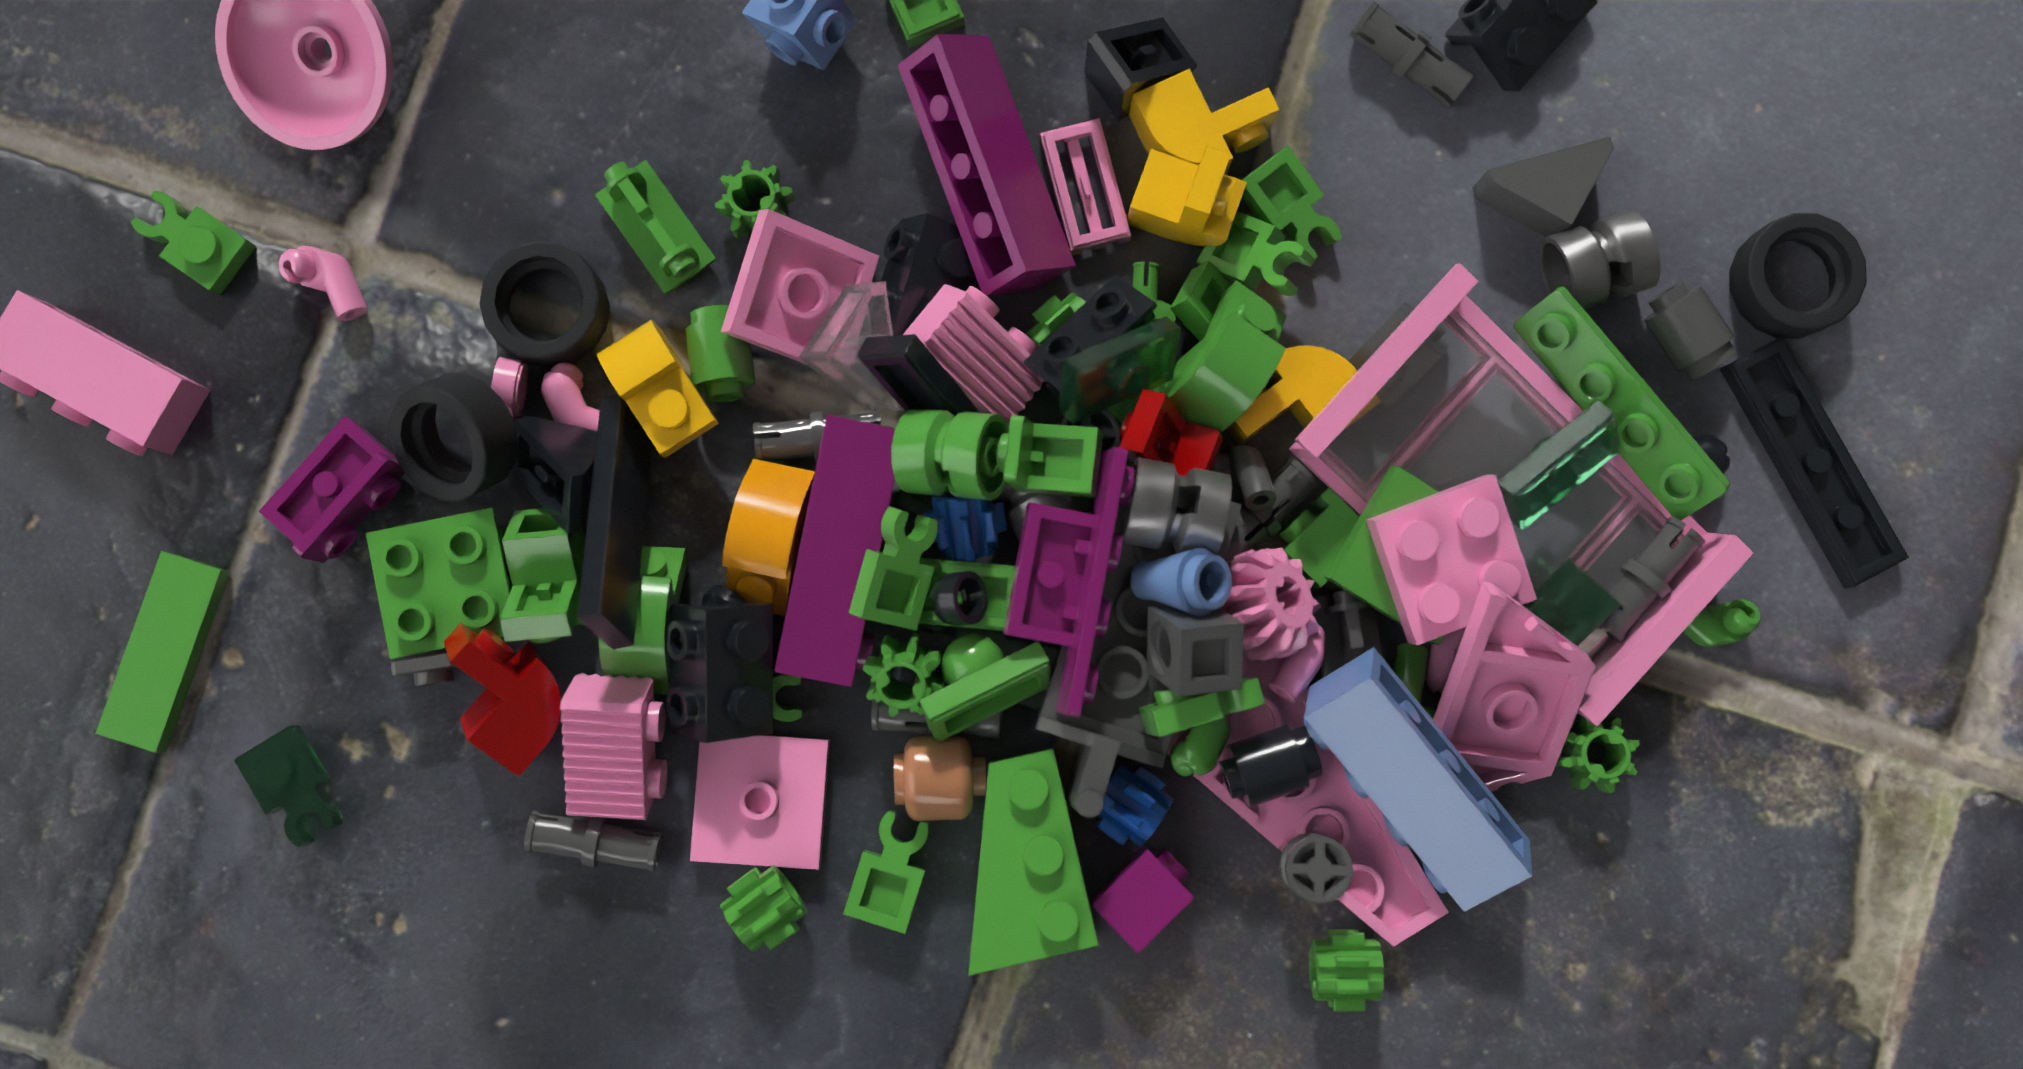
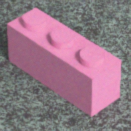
(95, 377)

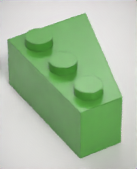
(1029, 869)

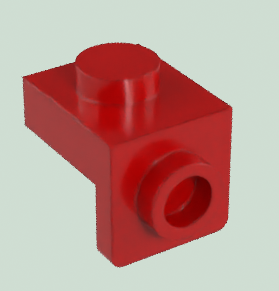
(1161, 434)

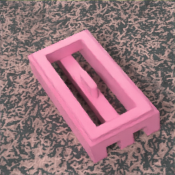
(1097, 236)

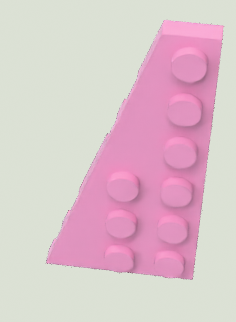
(1387, 881)

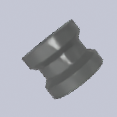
(1328, 868)

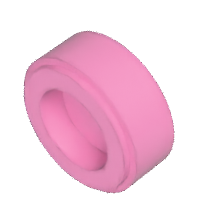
(511, 383)

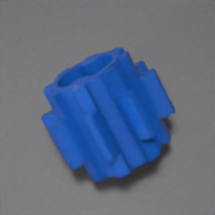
(967, 526)
(1133, 804)

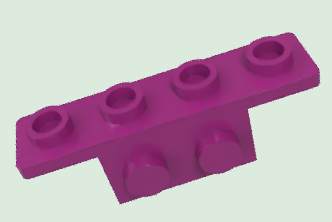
(1063, 578)

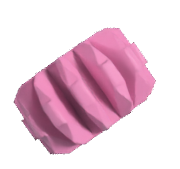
(1271, 602)

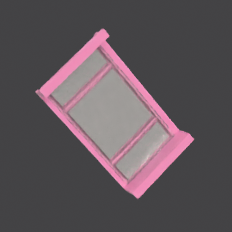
(1464, 403)

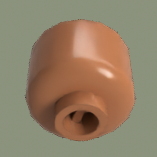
(938, 778)

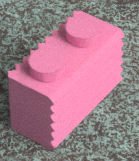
(978, 351)
(611, 746)

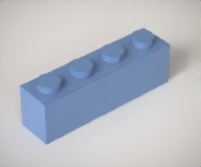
(1417, 781)

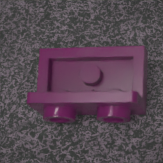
(334, 492)

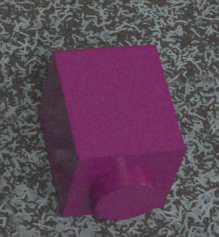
(1143, 896)

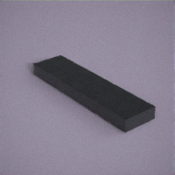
(1814, 463)
(615, 525)

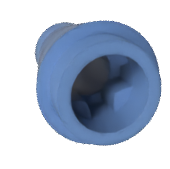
(1186, 581)

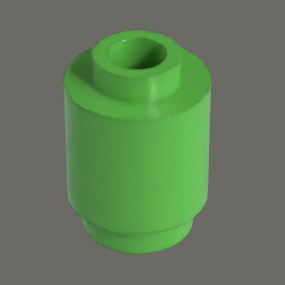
(717, 361)

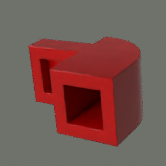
(520, 700)

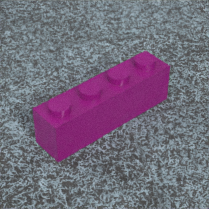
(986, 164)
(841, 522)

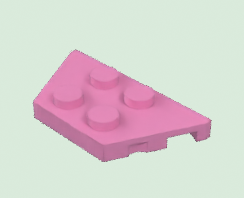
(1511, 691)

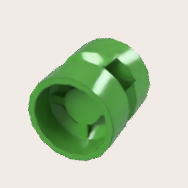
(948, 453)

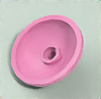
(286, 80)

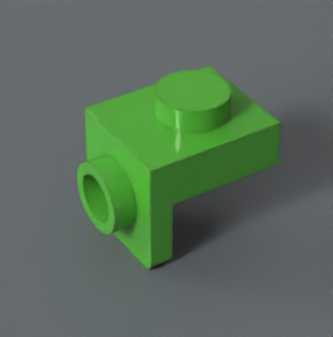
(1050, 458)

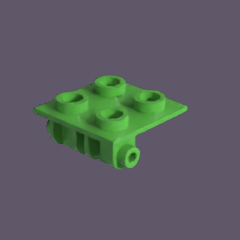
(438, 577)

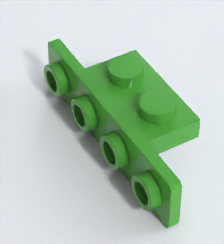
(1647, 431)

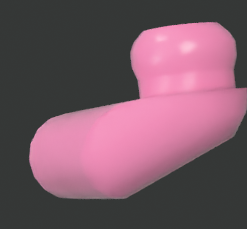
(327, 273)
(564, 399)
(1300, 668)

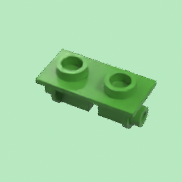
(654, 225)

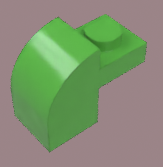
(1232, 361)
(545, 577)
(659, 588)

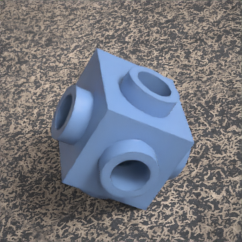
(801, 28)

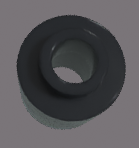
(1270, 765)

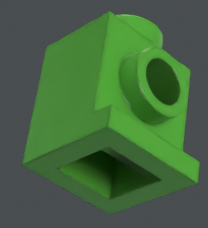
(1319, 537)

